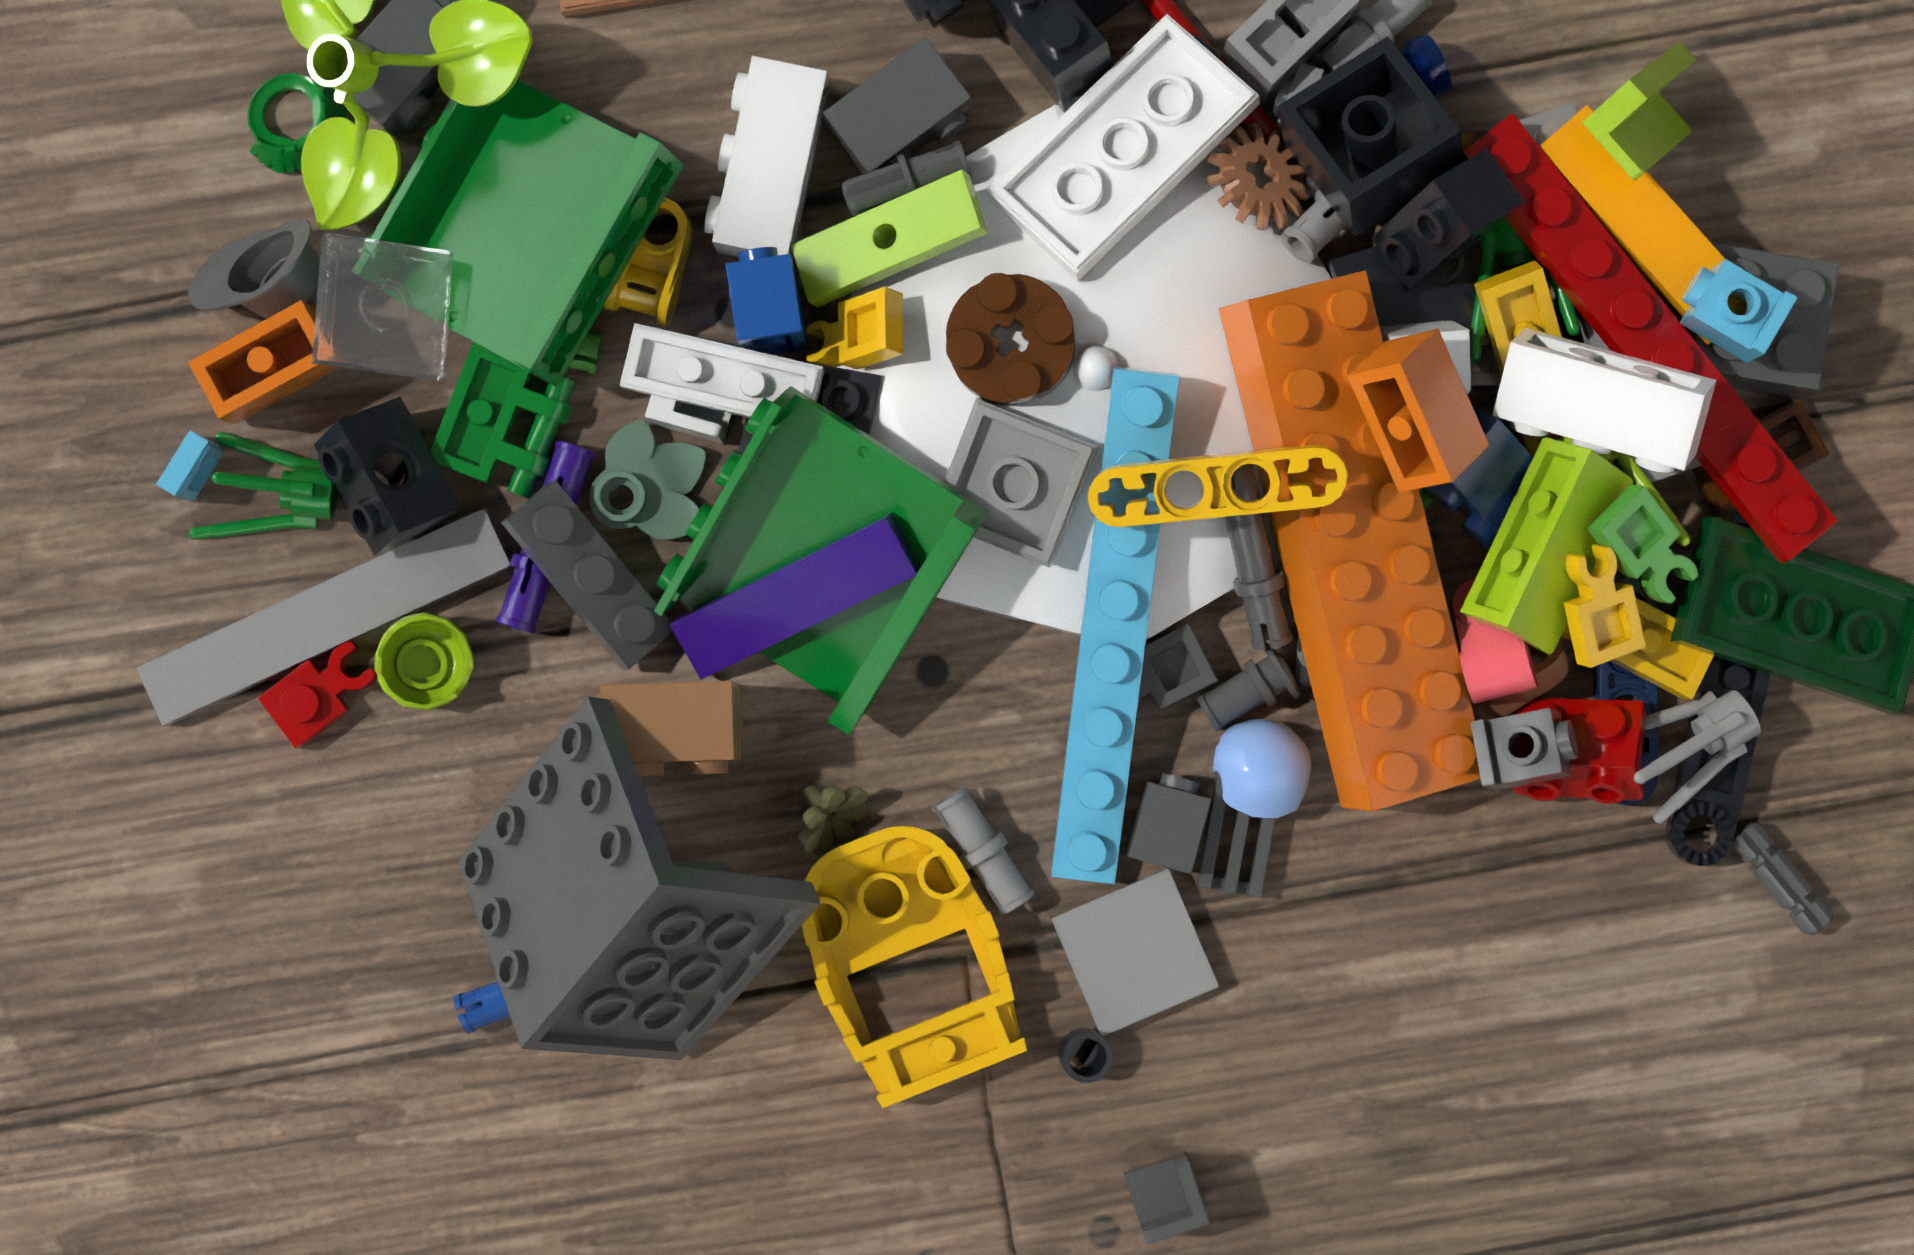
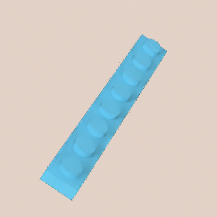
(1113, 636)

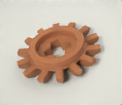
(1239, 185)

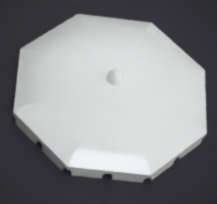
(1138, 308)

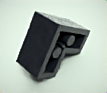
(1059, 41)

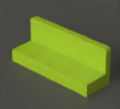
(1637, 121)
(1525, 568)

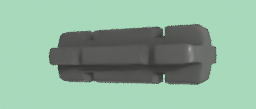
(1782, 878)

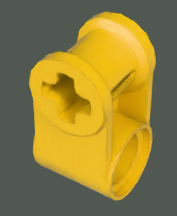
(657, 270)

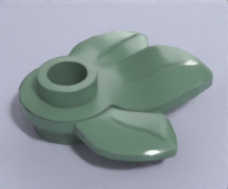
(658, 478)

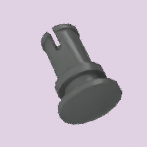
(1249, 689)

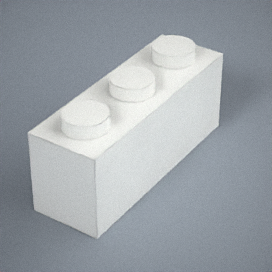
(768, 157)
(1603, 400)

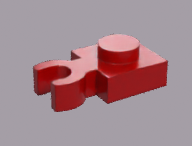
(311, 699)

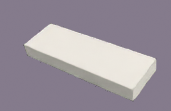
(711, 372)

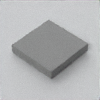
(1022, 476)
(1134, 952)

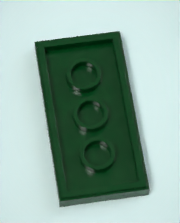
(1799, 618)

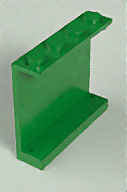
(535, 216)
(798, 489)

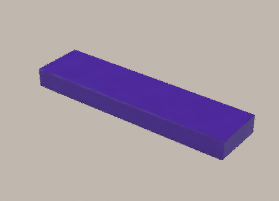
(796, 596)

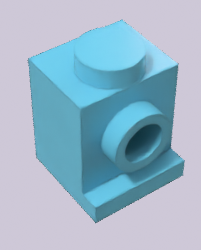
(1740, 335)

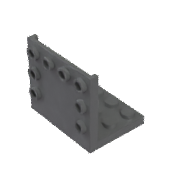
(596, 924)

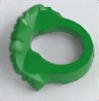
(276, 151)

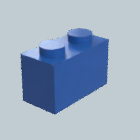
(766, 302)

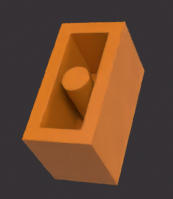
(260, 364)
(1418, 410)

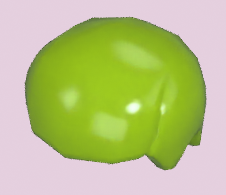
(423, 661)

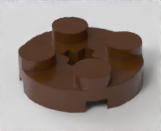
(999, 303)

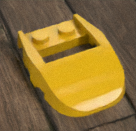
(886, 900)

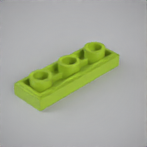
(857, 252)

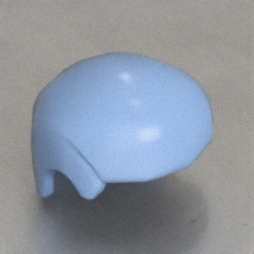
(1262, 768)

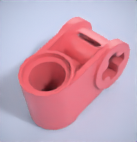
(1491, 659)

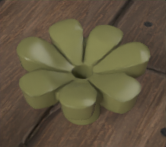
(830, 816)

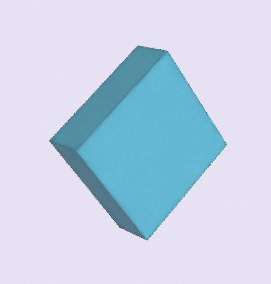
(190, 466)

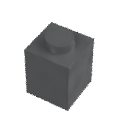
(1169, 823)

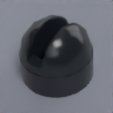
(1094, 1060)

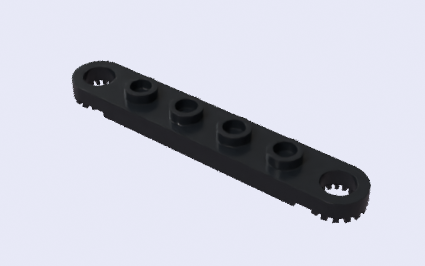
(1725, 792)

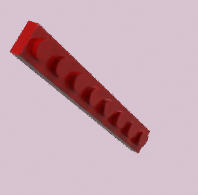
(1640, 325)

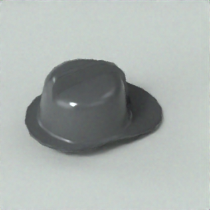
(260, 272)

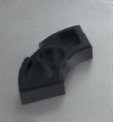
(1400, 306)

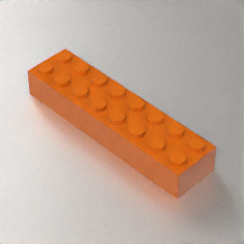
(1358, 567)

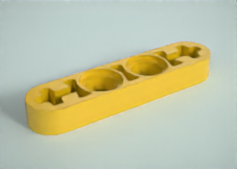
(1216, 476)

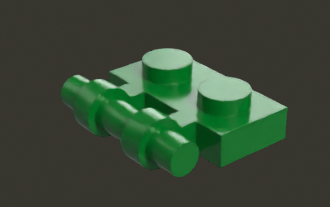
(483, 414)

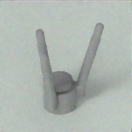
(1721, 726)

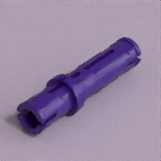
(528, 583)

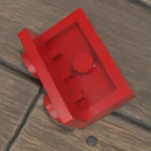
(1608, 750)

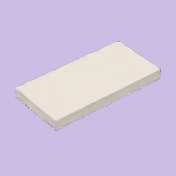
(1122, 147)

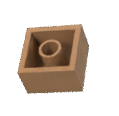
(679, 724)

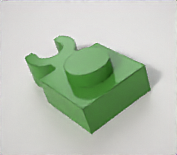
(1641, 541)

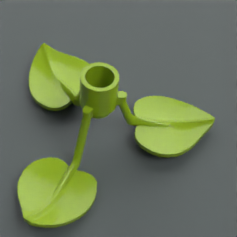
(357, 168)

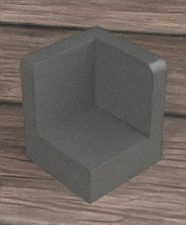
(1166, 1198)

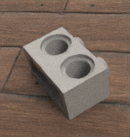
(1282, 37)

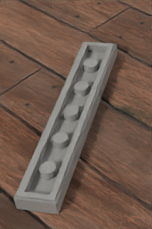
(324, 617)

